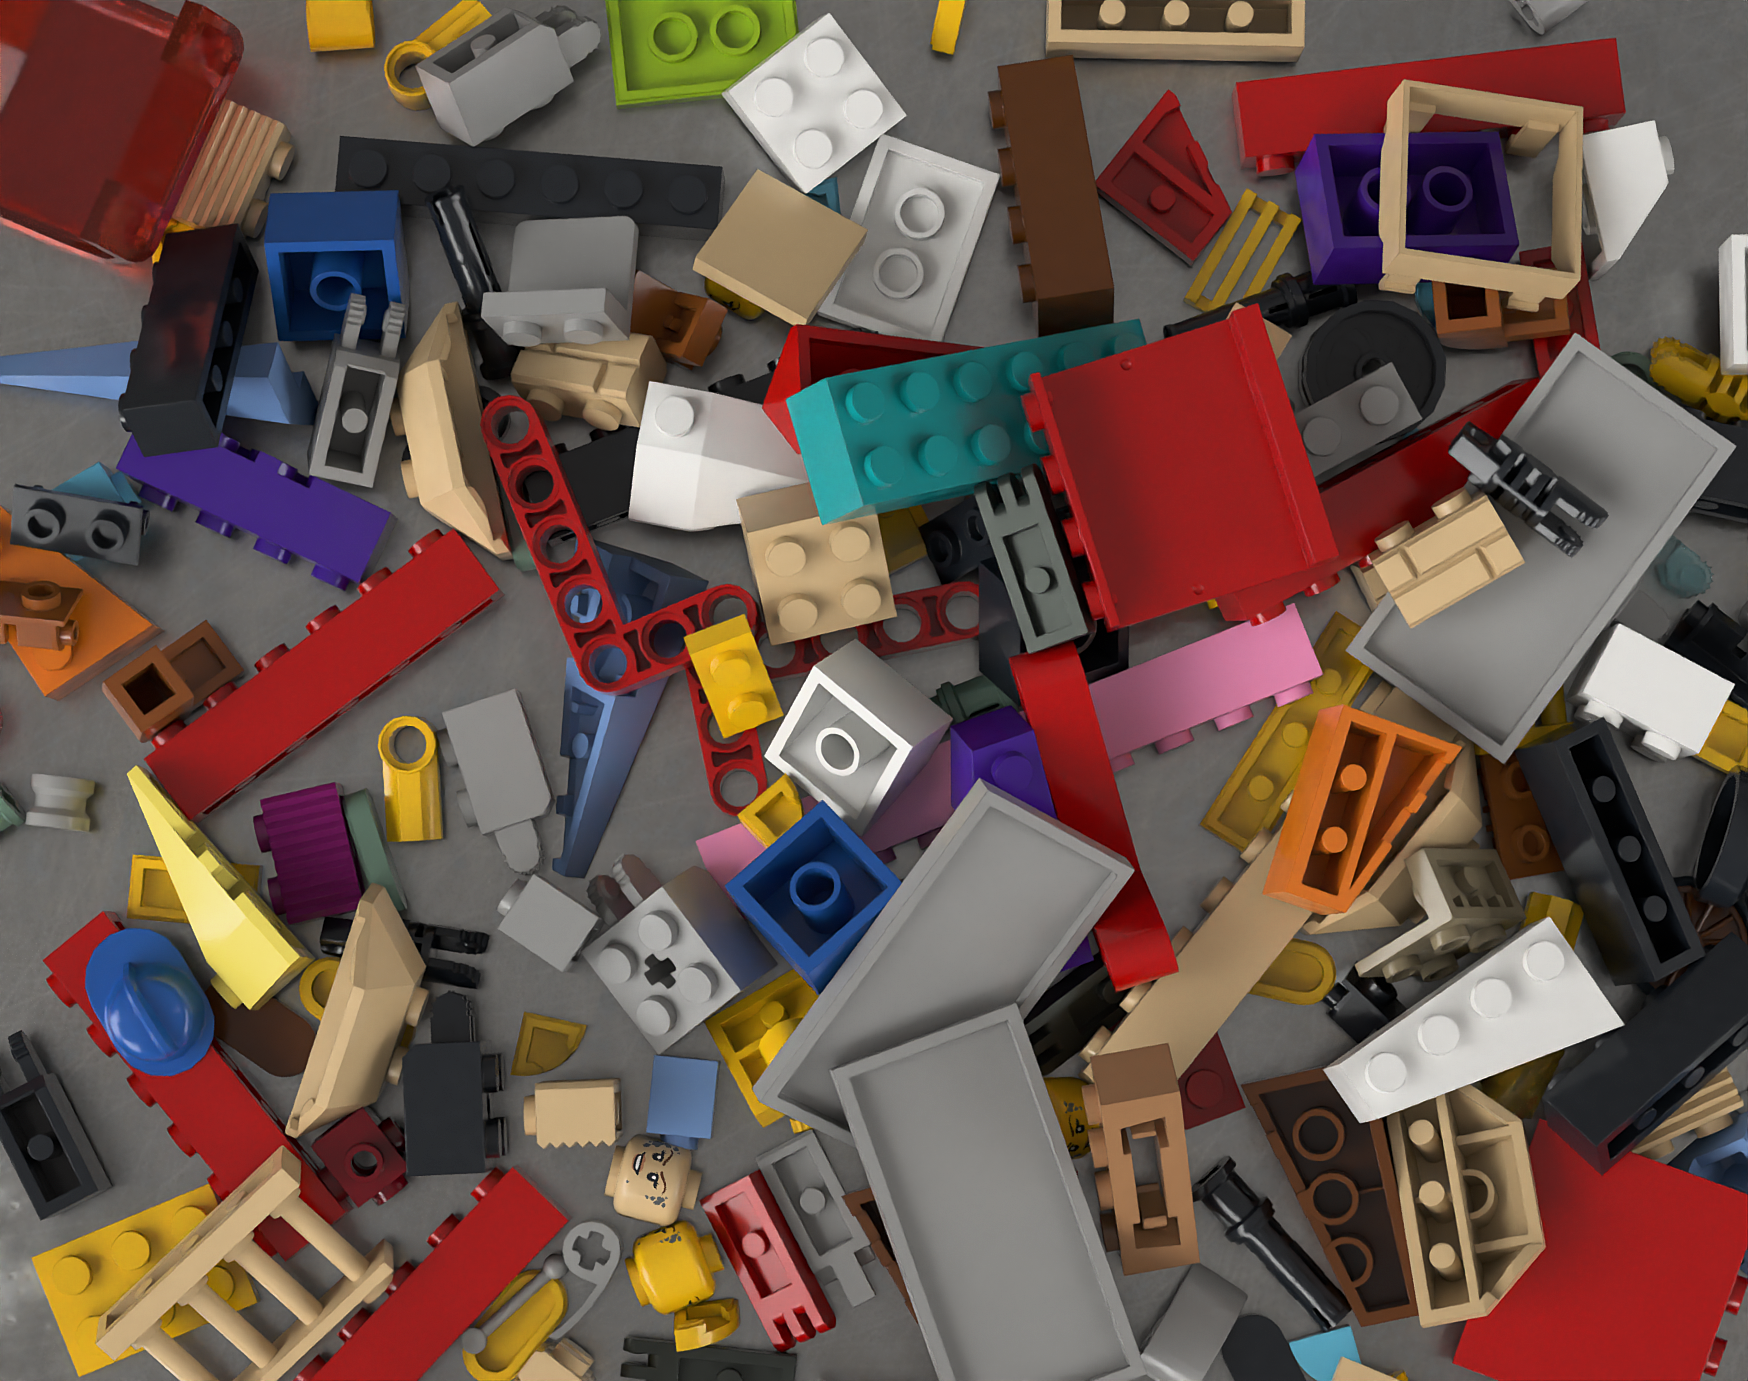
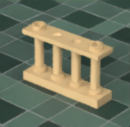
(229, 1236)

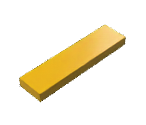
(1276, 754)

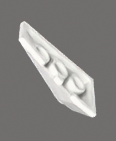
(702, 455)

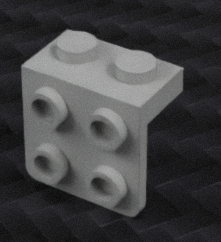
(567, 282)

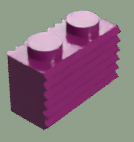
(310, 853)

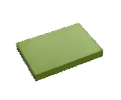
(691, 46)

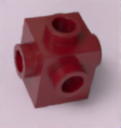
(358, 1133)

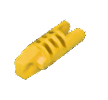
(1698, 380)

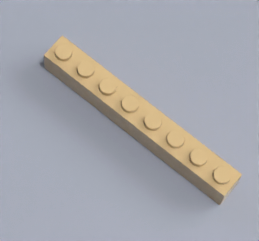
(1233, 940)

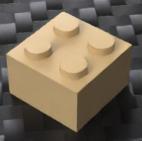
(811, 573)

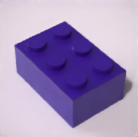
(1453, 205)

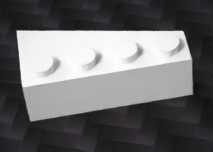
(1490, 1017)

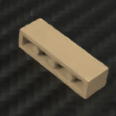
(1177, 29)

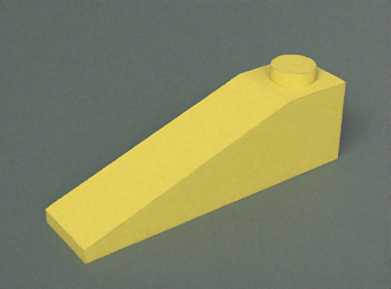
(232, 923)

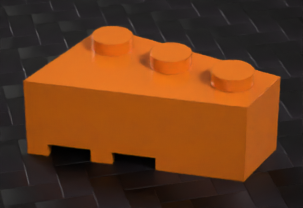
(107, 622)
(1349, 805)

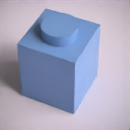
(683, 1099)

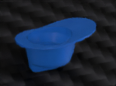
(149, 1002)

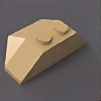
(441, 416)
(1444, 820)
(363, 1019)
(1464, 1202)

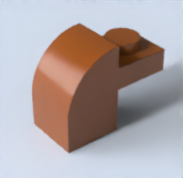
(1475, 317)
(680, 323)
(171, 682)

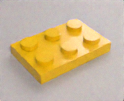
(100, 1267)

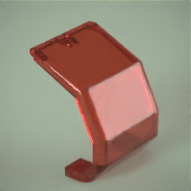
(106, 116)

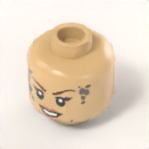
(652, 1180)

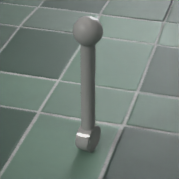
(475, 1339)

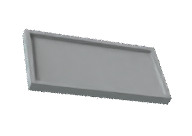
(1513, 643)
(967, 931)
(986, 1207)

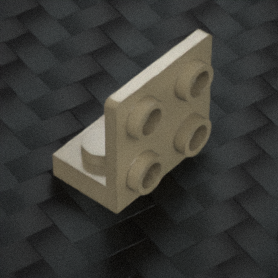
(1467, 911)

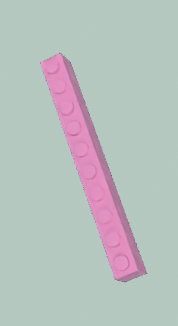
(1134, 710)

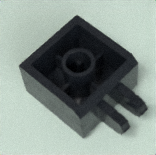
(1000, 635)
(452, 1096)

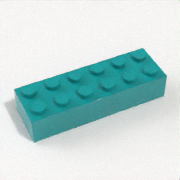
(933, 423)

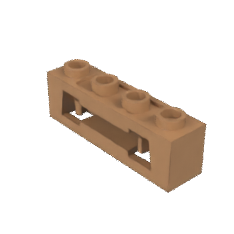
(1141, 1093)

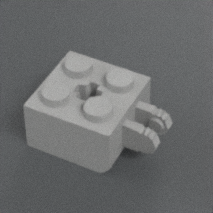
(671, 948)

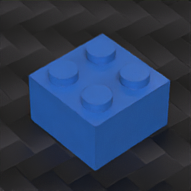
(331, 247)
(814, 894)

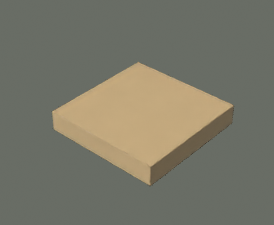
(780, 249)

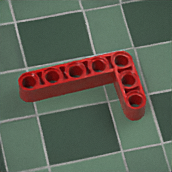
(586, 568)
(746, 752)
(1088, 800)

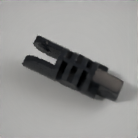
(1525, 486)
(427, 941)

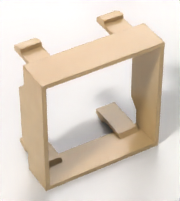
(1540, 120)

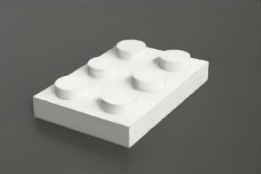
(919, 241)

